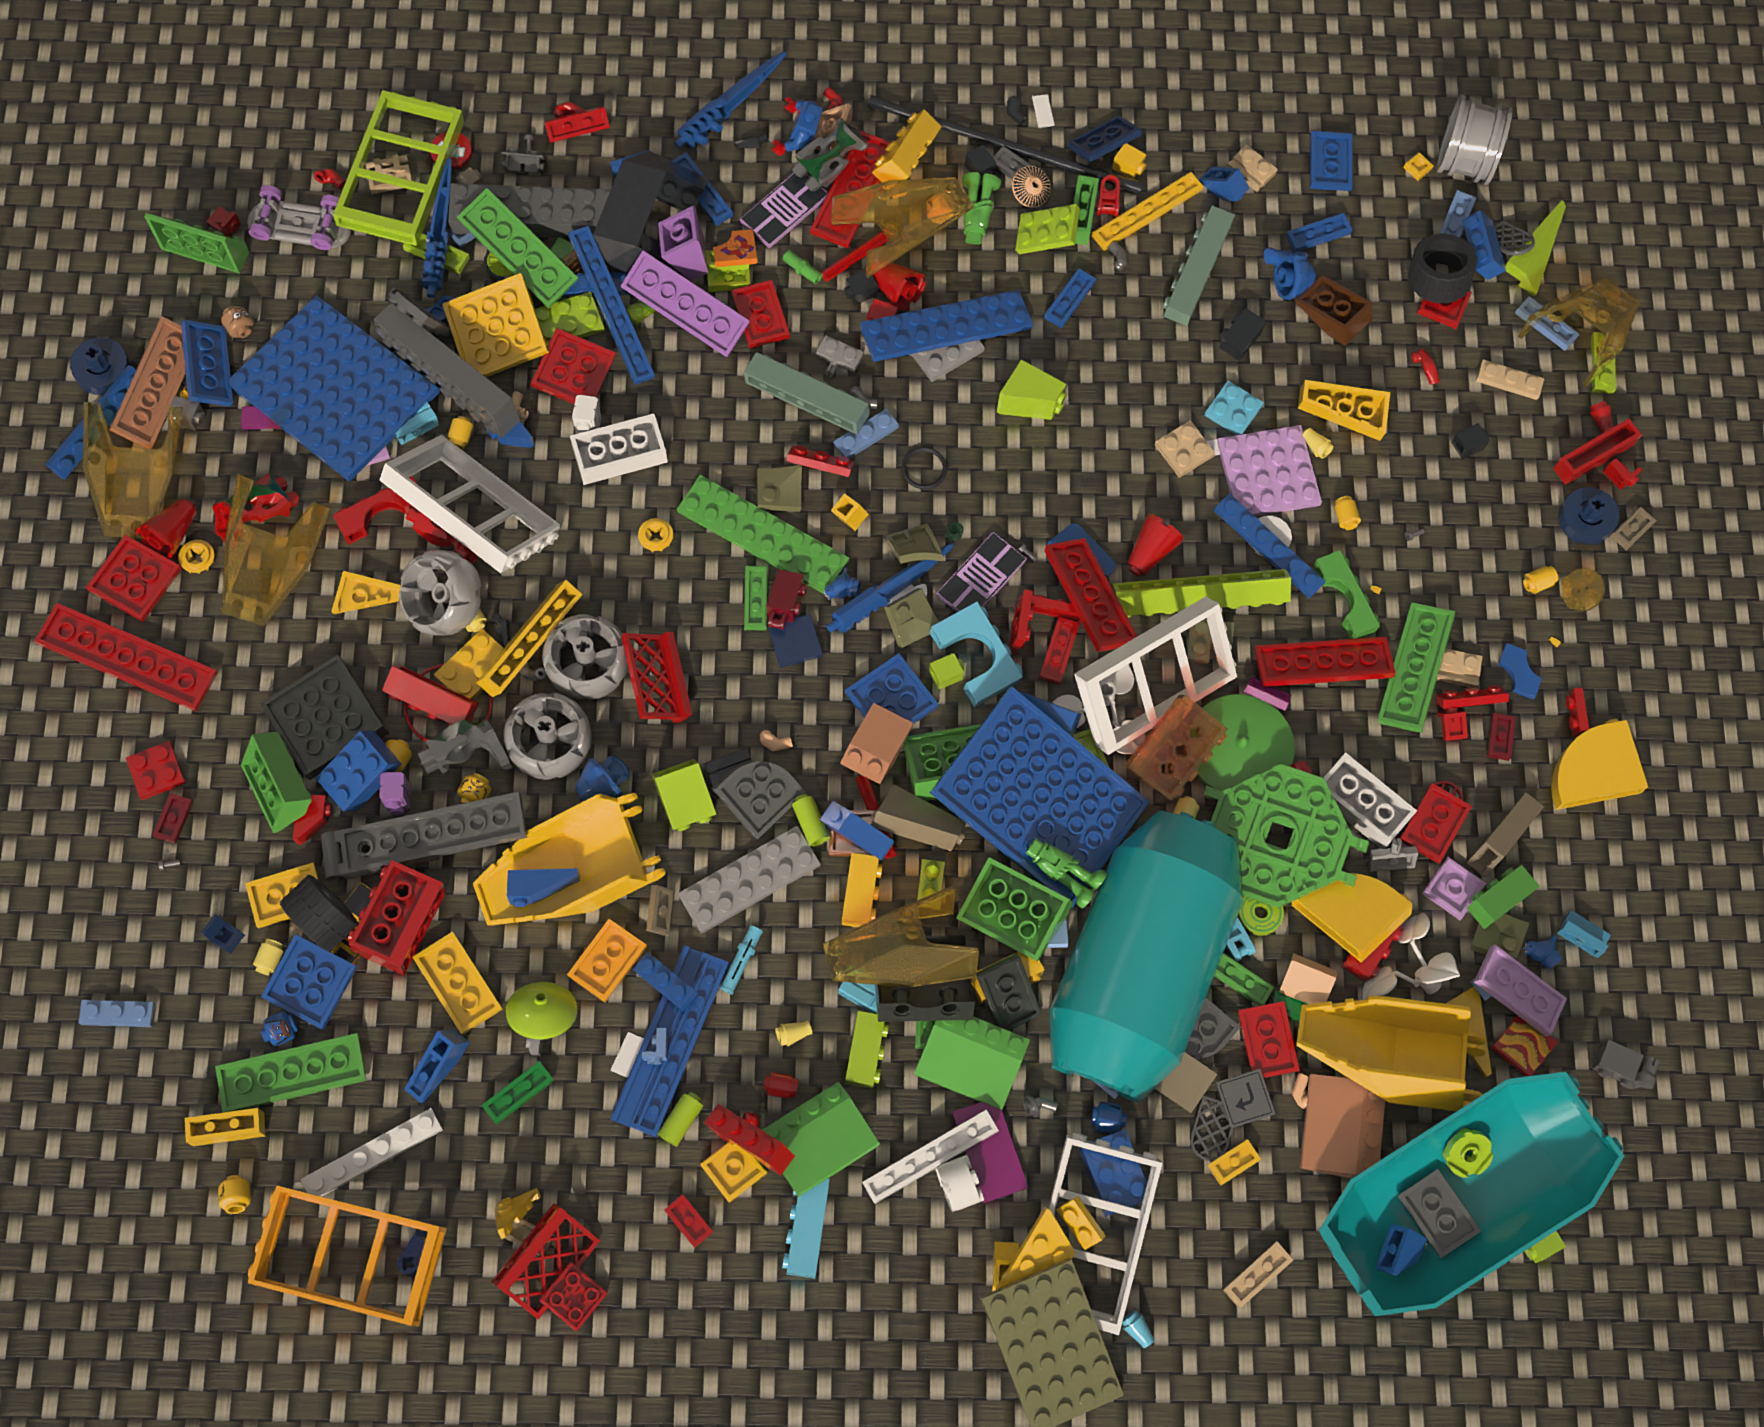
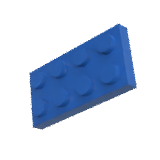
(206, 363)

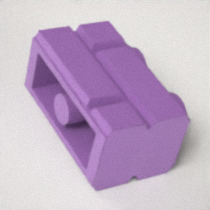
(395, 792)

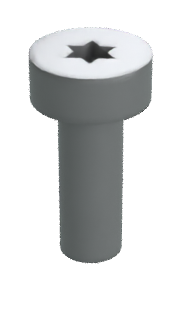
(528, 139)
(1409, 535)
(1023, 549)
(162, 865)

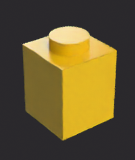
(1129, 161)
(849, 512)

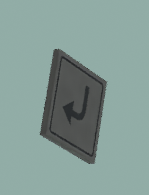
(1245, 1098)

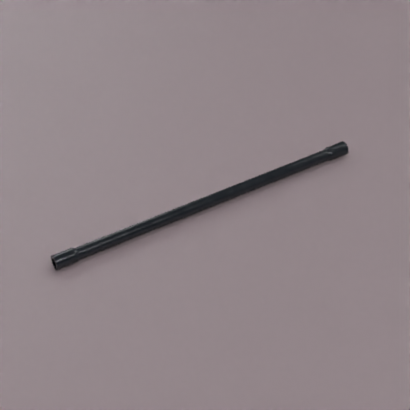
(1125, 183)

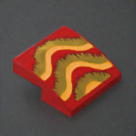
(1524, 1046)

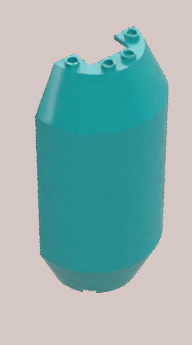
(1147, 955)
(1542, 1175)

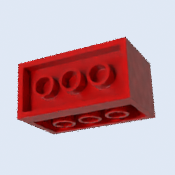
(407, 928)

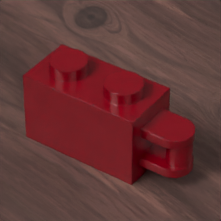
(785, 598)

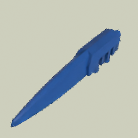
(716, 111)
(438, 237)
(880, 595)

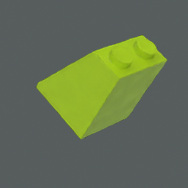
(1031, 394)
(684, 795)

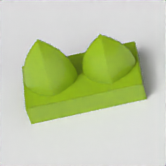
(930, 878)

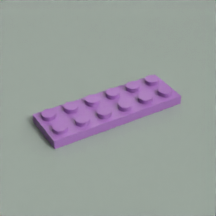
(685, 303)

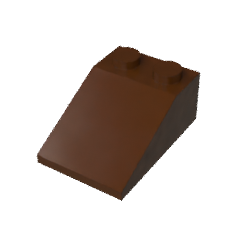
(1335, 309)

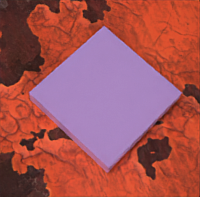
(1453, 888)

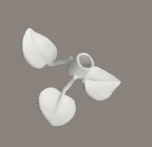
(1116, 683)
(1429, 977)

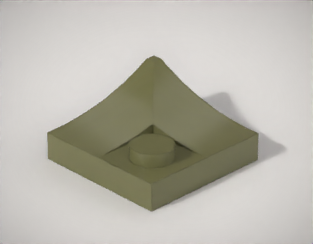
(779, 488)
(915, 544)
(910, 617)
(1505, 932)

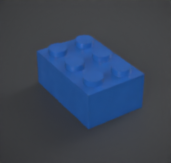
(357, 770)
(1114, 1177)

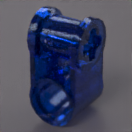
(412, 1252)

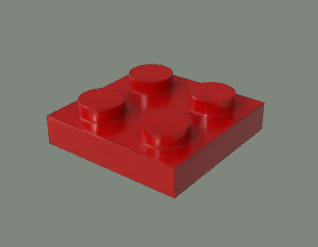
(155, 770)

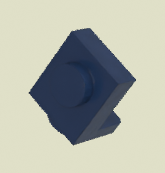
(222, 934)

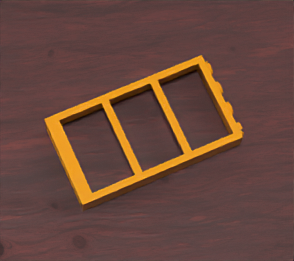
(423, 1279)

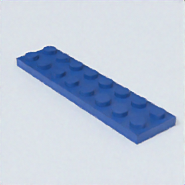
(945, 325)

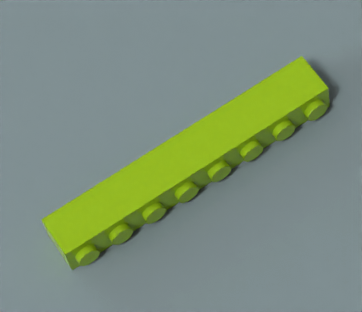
(1227, 589)

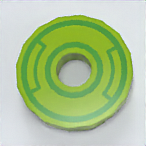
(1257, 925)

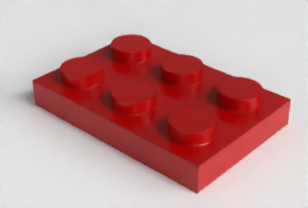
(762, 308)
(1435, 823)
(1268, 1039)

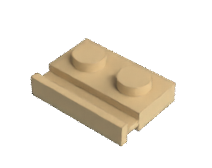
(1253, 167)
(1460, 668)

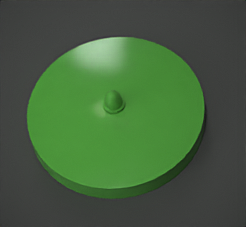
(1254, 741)

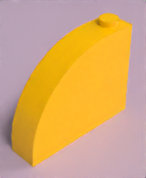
(1598, 767)
(1357, 915)

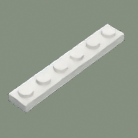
(372, 1154)
(930, 1156)

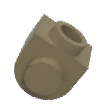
(469, 177)

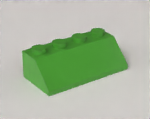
(275, 780)

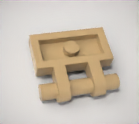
(396, 171)

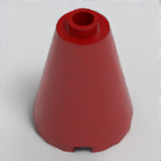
(900, 284)
(168, 528)
(1153, 545)

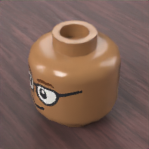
(237, 321)

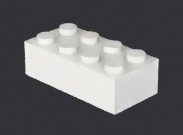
(618, 449)
(1367, 801)

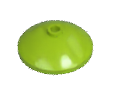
(541, 1010)

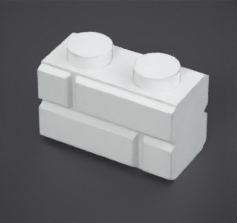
(586, 414)

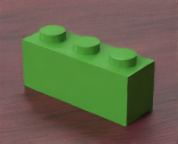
(1085, 199)
(1502, 895)

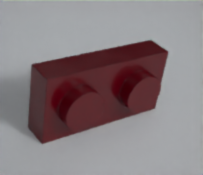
(1501, 736)
(172, 818)

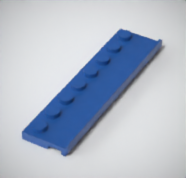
(652, 1087)

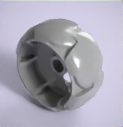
(460, 591)
(575, 631)
(576, 733)

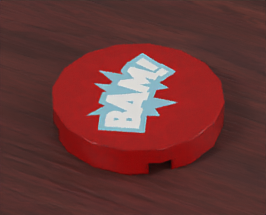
(461, 154)

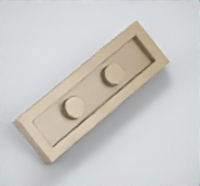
(1510, 379)
(1258, 1275)

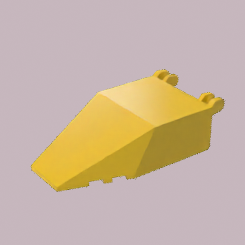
(585, 837)
(1396, 1047)

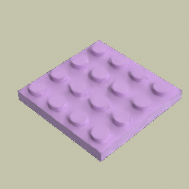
(1270, 470)

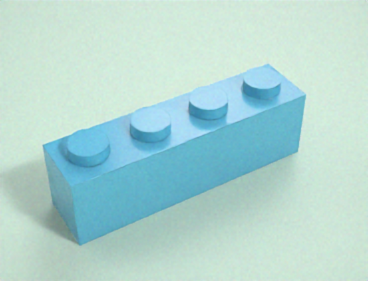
(806, 1232)

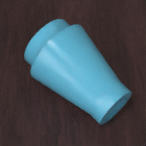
(1136, 1327)

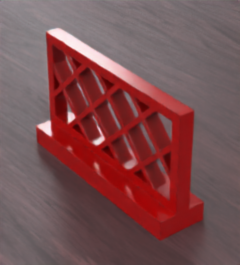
(671, 676)
(529, 1249)

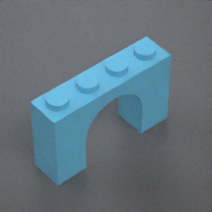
(973, 623)

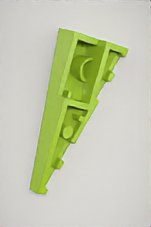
(1531, 265)

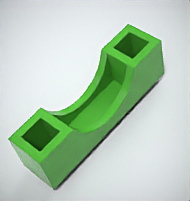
(1337, 574)

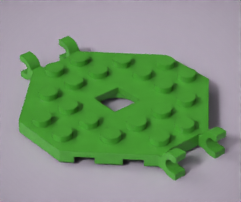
(1315, 848)

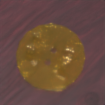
(1580, 580)

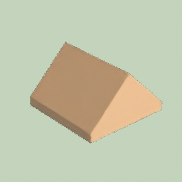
(828, 121)
(1308, 980)

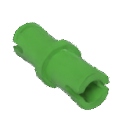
(802, 267)

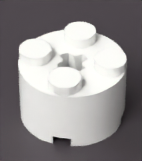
(959, 1183)

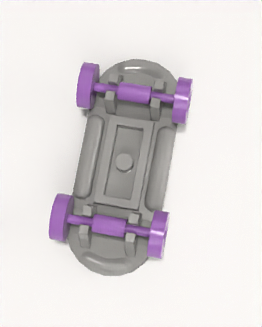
(296, 221)

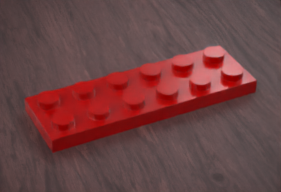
(853, 177)
(1090, 594)
(1324, 661)

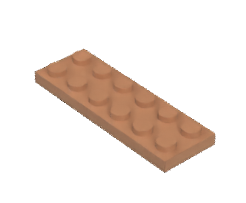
(152, 386)

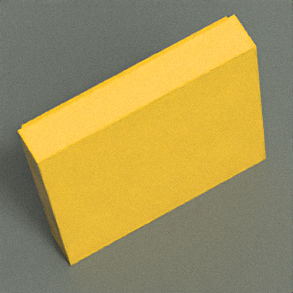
(733, 1170)

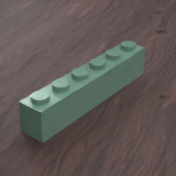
(1198, 266)
(807, 393)

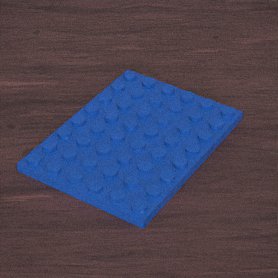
(332, 387)
(1033, 781)

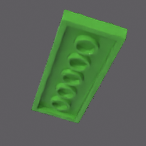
(517, 248)
(1416, 667)
(291, 1073)

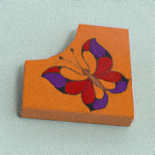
(737, 250)

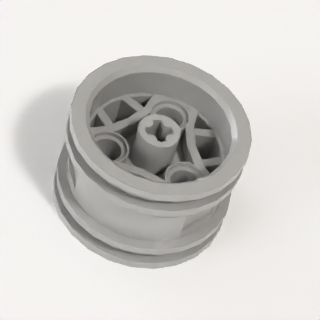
(1474, 139)

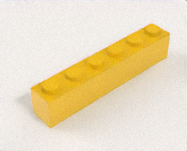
(529, 638)

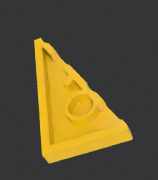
(363, 592)
(1472, 999)
(513, 1210)

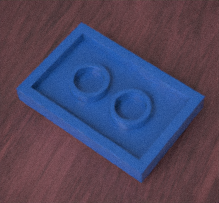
(1330, 161)

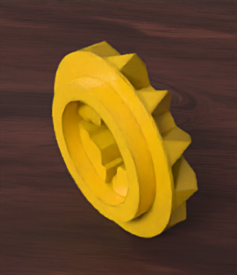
(655, 525)
(198, 547)

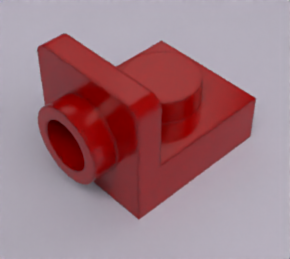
(224, 221)
(1619, 474)
(1453, 724)

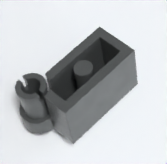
(1625, 1066)

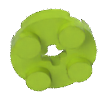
(1460, 1144)

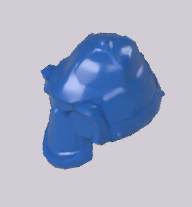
(1291, 272)
(602, 779)

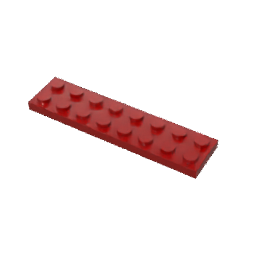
(126, 657)

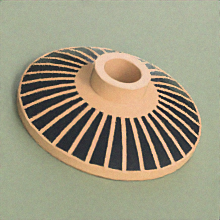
(1024, 190)

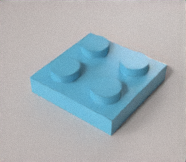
(1234, 408)

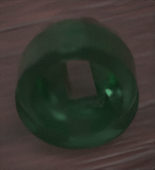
(954, 531)

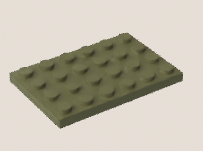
(1052, 1345)

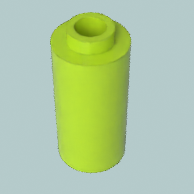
(809, 819)
(681, 1118)

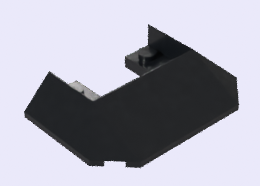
(630, 202)

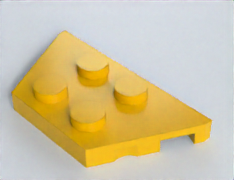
(1041, 1248)

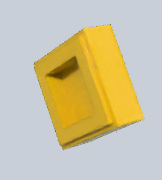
(1418, 166)

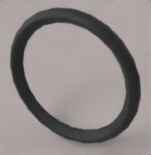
(924, 449)

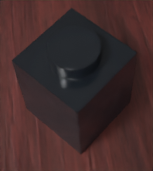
(980, 161)
(860, 288)
(1470, 441)

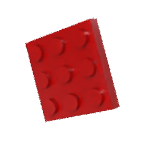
(572, 367)
(133, 578)

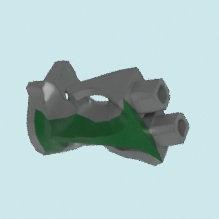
(819, 165)
(459, 743)

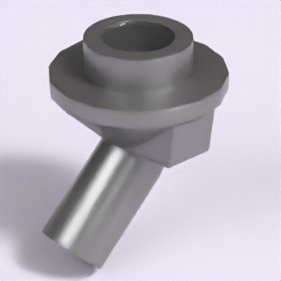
(1033, 1105)

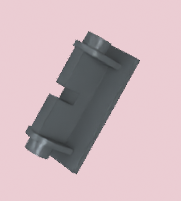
(531, 160)

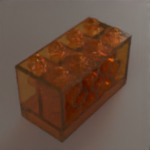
(1162, 740)

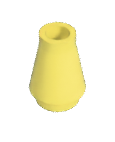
(1318, 444)
(792, 1032)

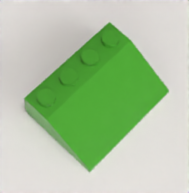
(198, 243)
(931, 755)
(1014, 909)
(972, 1059)
(823, 1136)

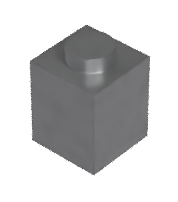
(191, 414)

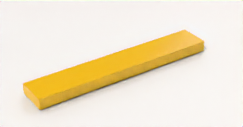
(1147, 210)

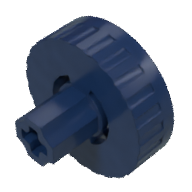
(97, 356)
(1592, 506)

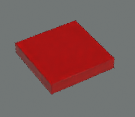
(1447, 313)

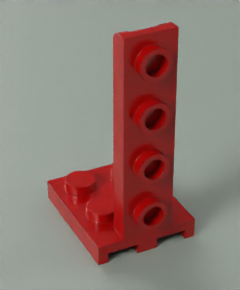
(1038, 604)

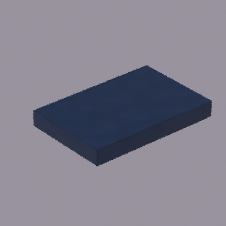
(1104, 138)

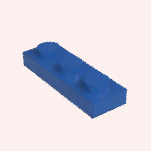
(1319, 232)
(1070, 298)
(665, 981)

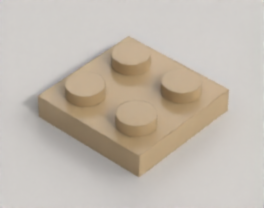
(1184, 449)

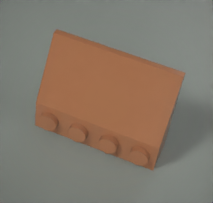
(1341, 1127)

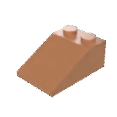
(877, 743)

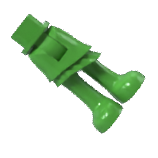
(978, 218)
(1056, 864)

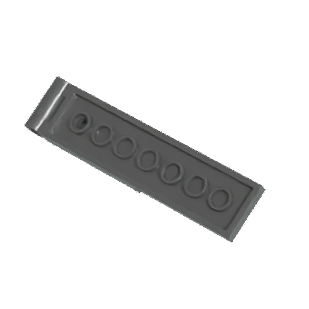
(422, 836)

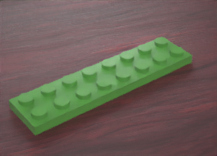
(762, 533)

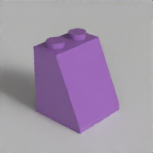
(684, 243)

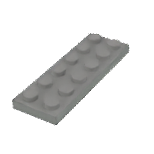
(749, 879)

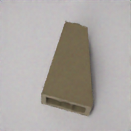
(918, 820)
(1505, 835)

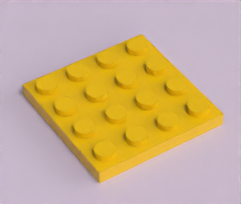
(496, 326)

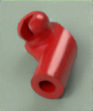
(566, 108)
(329, 176)

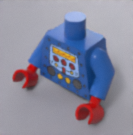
(803, 128)

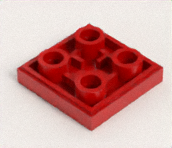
(573, 1296)

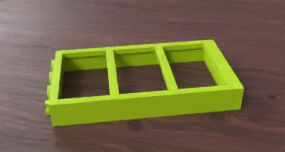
(385, 226)

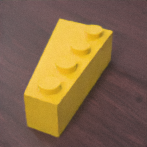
(908, 148)
(1347, 406)

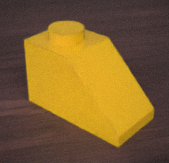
(1003, 1255)

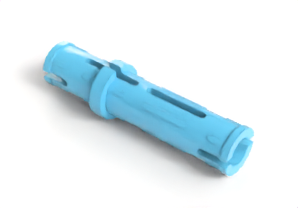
(752, 935)

